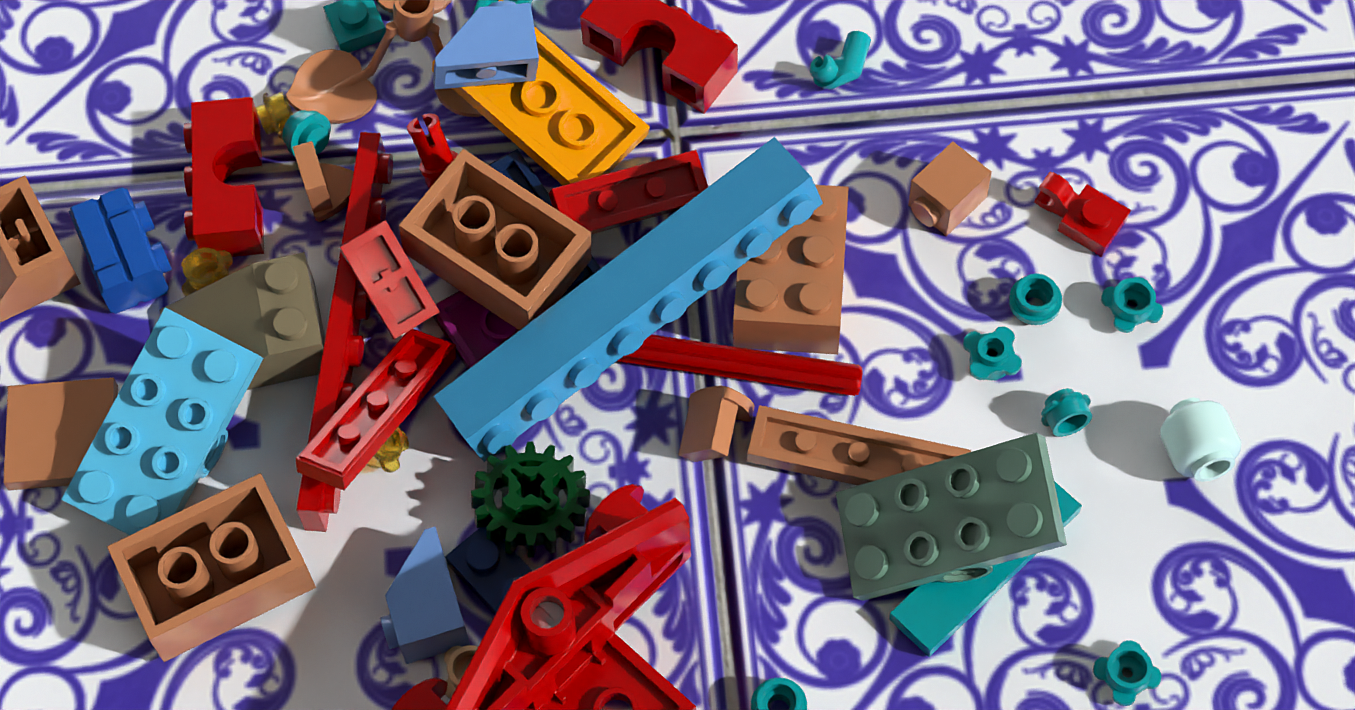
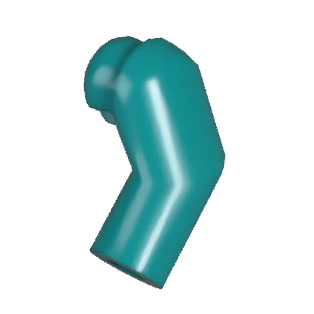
(832, 73)

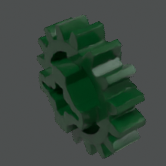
(530, 499)

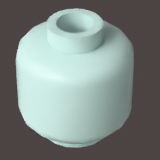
(1200, 439)

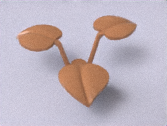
(339, 87)

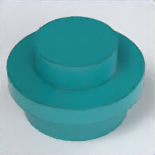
(306, 127)

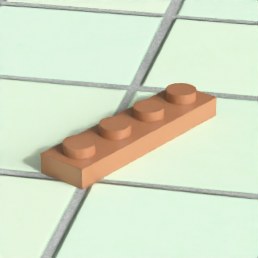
(837, 449)

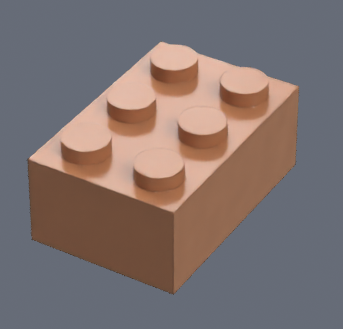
(495, 241)
(796, 287)
(211, 567)

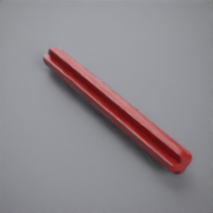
(748, 364)

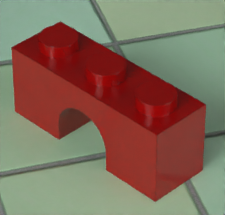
(698, 59)
(222, 140)

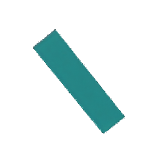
(941, 608)

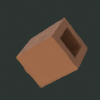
(949, 189)

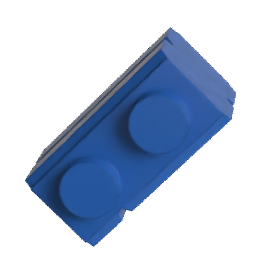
(119, 250)

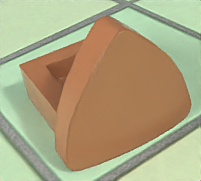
(325, 184)
(712, 422)

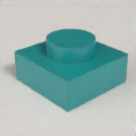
(354, 23)

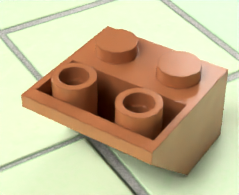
(30, 253)

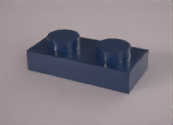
(486, 567)

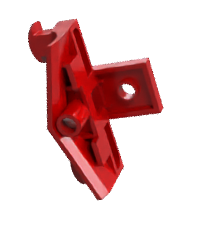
(558, 623)

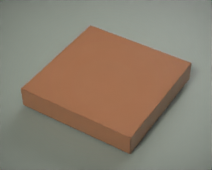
(52, 429)

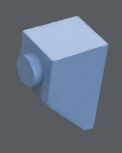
(490, 49)
(424, 604)

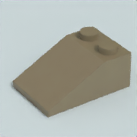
(267, 310)

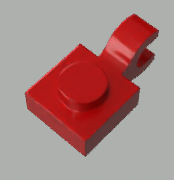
(1088, 217)

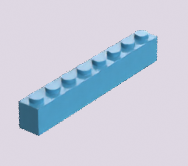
(629, 299)

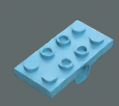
(163, 426)

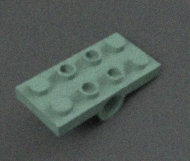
(951, 518)

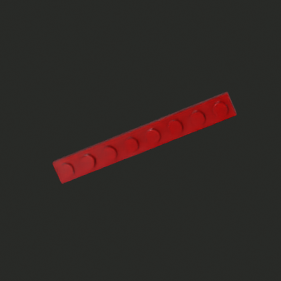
(349, 306)

